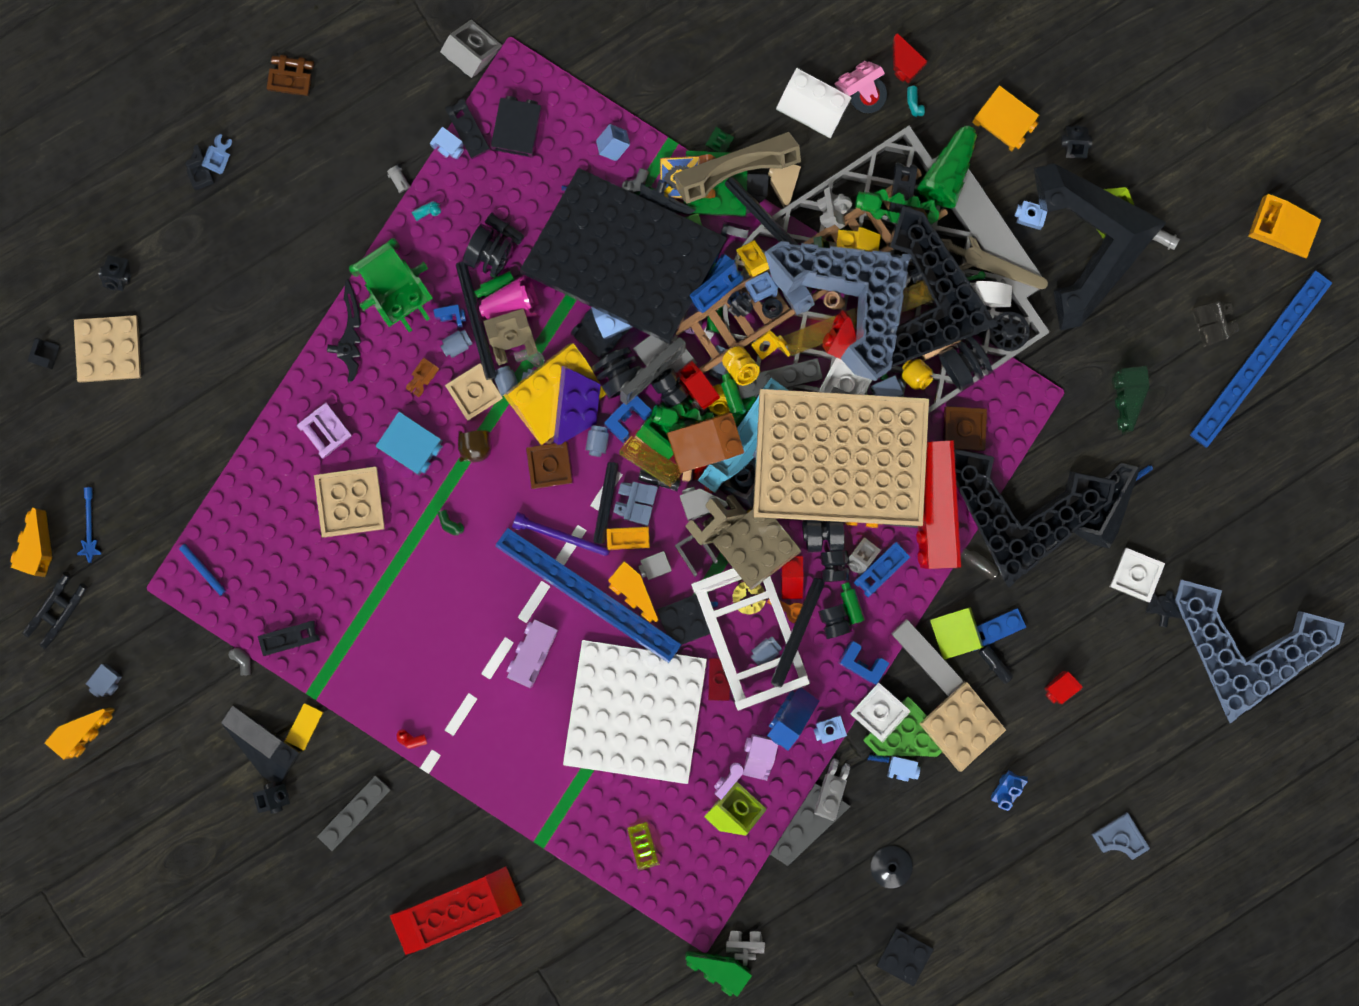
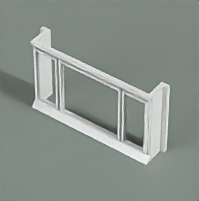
(720, 580)

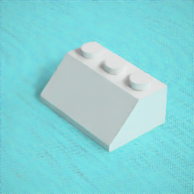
(813, 103)

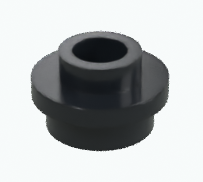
(772, 303)

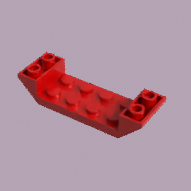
(456, 911)

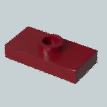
(718, 683)

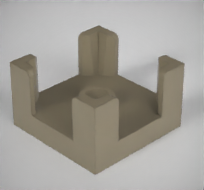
(509, 332)
(719, 522)

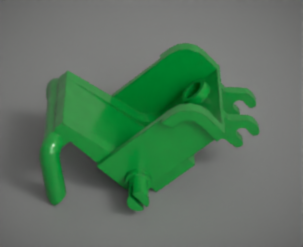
(392, 284)

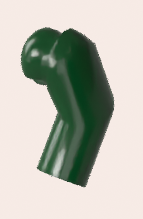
(449, 526)

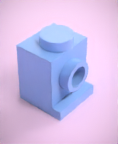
(447, 144)
(1024, 219)
(837, 725)
(903, 769)

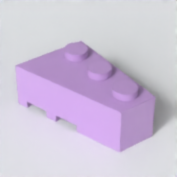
(531, 653)
(760, 756)

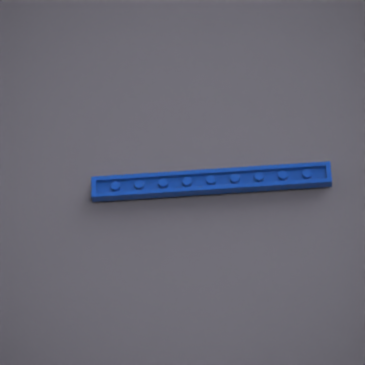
(1260, 359)
(588, 595)

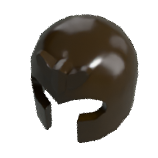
(474, 445)

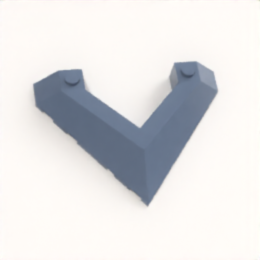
(871, 276)
(1246, 681)

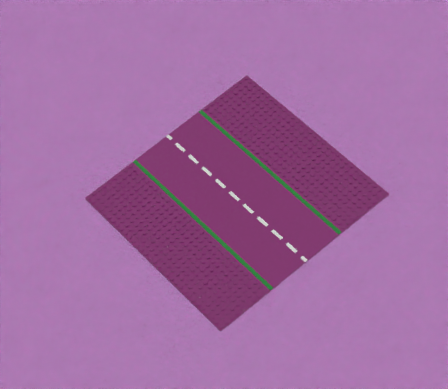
(430, 620)

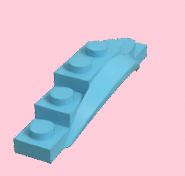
(721, 471)

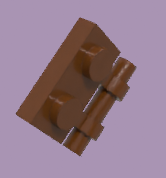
(289, 81)

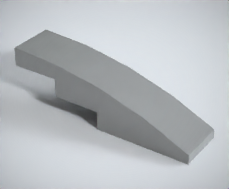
(927, 657)

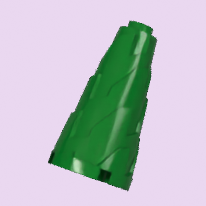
(947, 174)

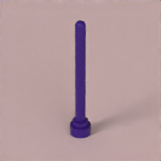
(522, 522)

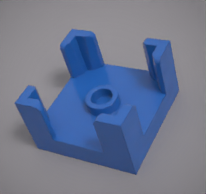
(623, 413)
(860, 668)

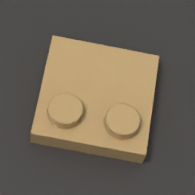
(473, 392)

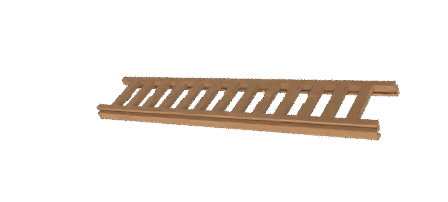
(769, 324)

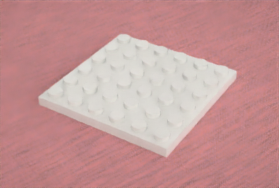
(634, 712)

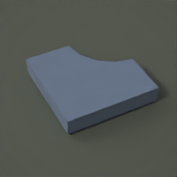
(1121, 835)

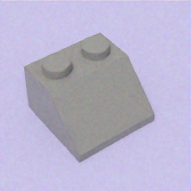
(470, 48)
(695, 501)

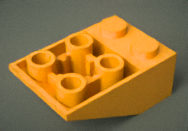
(1284, 226)
(34, 545)
(630, 583)
(71, 737)

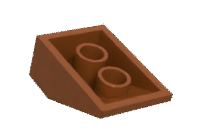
(705, 442)

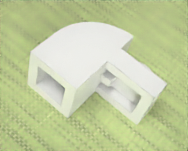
(993, 293)

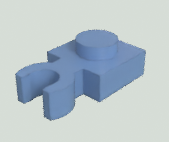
(216, 157)

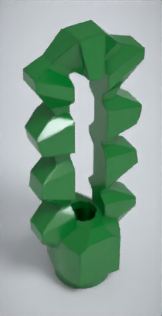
(872, 203)
(669, 416)

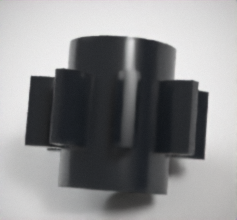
(740, 304)

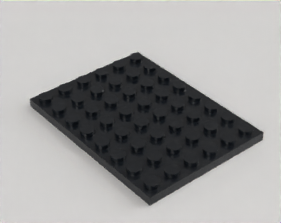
(623, 255)

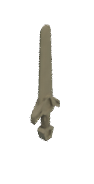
(978, 258)

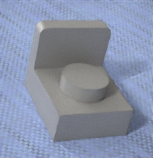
(862, 556)

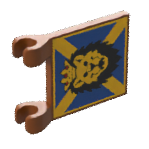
(672, 165)

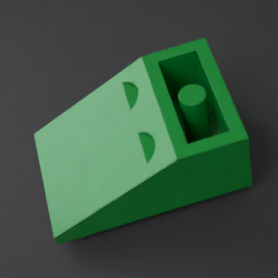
(720, 969)

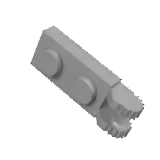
(832, 791)

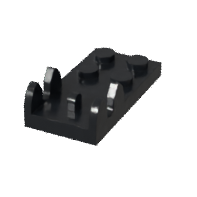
(589, 335)

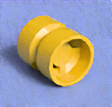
(740, 365)

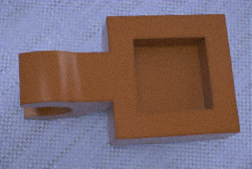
(422, 375)

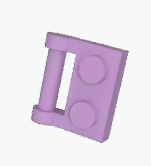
(329, 425)
(724, 785)

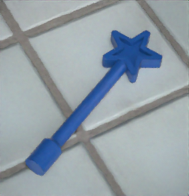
(89, 547)

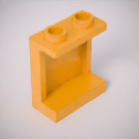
(1006, 118)

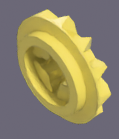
(740, 592)

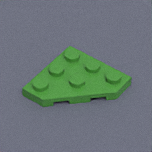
(907, 737)

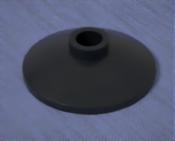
(881, 862)

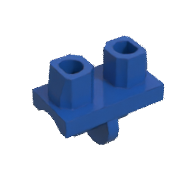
(1008, 790)

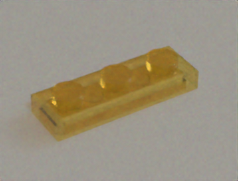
(650, 461)

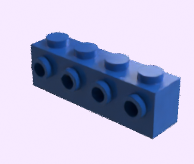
(792, 717)

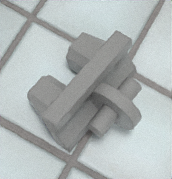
(835, 206)
(742, 949)

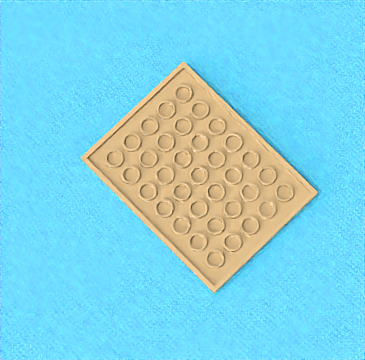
(840, 457)

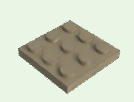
(756, 548)

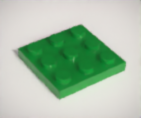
(725, 201)

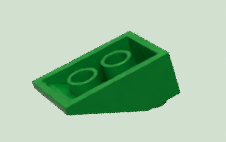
(656, 435)

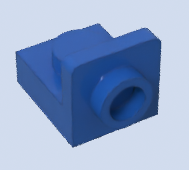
(446, 314)

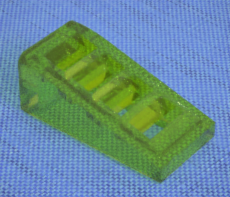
(646, 864)

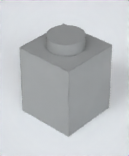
(654, 566)

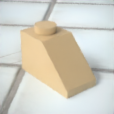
(784, 182)

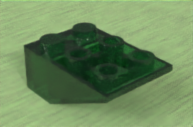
(1132, 389)

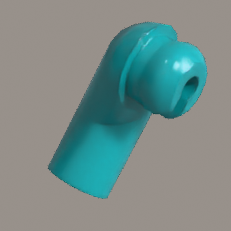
(912, 100)
(432, 207)

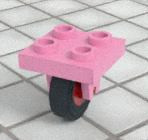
(864, 87)

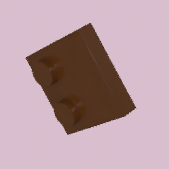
(965, 427)
(549, 465)

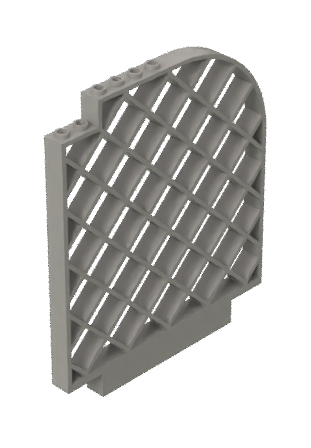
(976, 216)

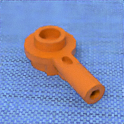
(792, 611)

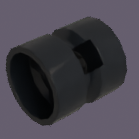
(671, 390)
(838, 559)
(835, 621)

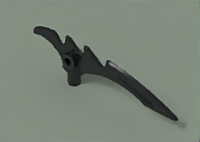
(346, 346)

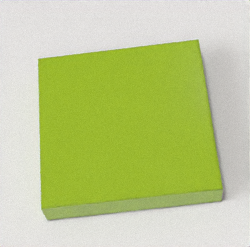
(957, 633)

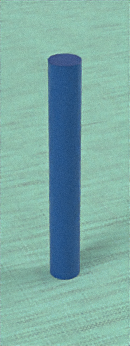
(202, 569)

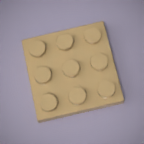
(107, 348)
(349, 502)
(962, 726)

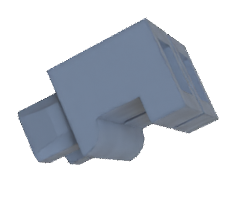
(637, 493)

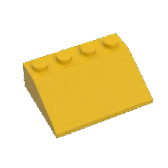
(537, 394)

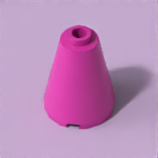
(511, 298)

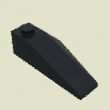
(264, 748)

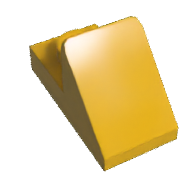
(860, 239)
(753, 258)

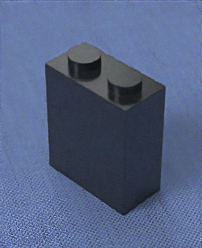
(516, 126)

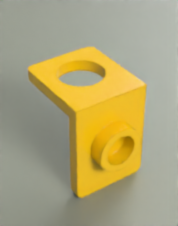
(775, 342)

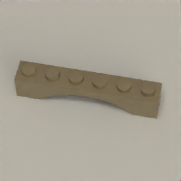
(772, 153)

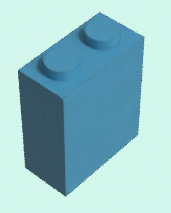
(410, 444)

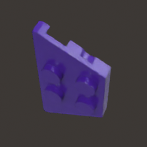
(576, 405)

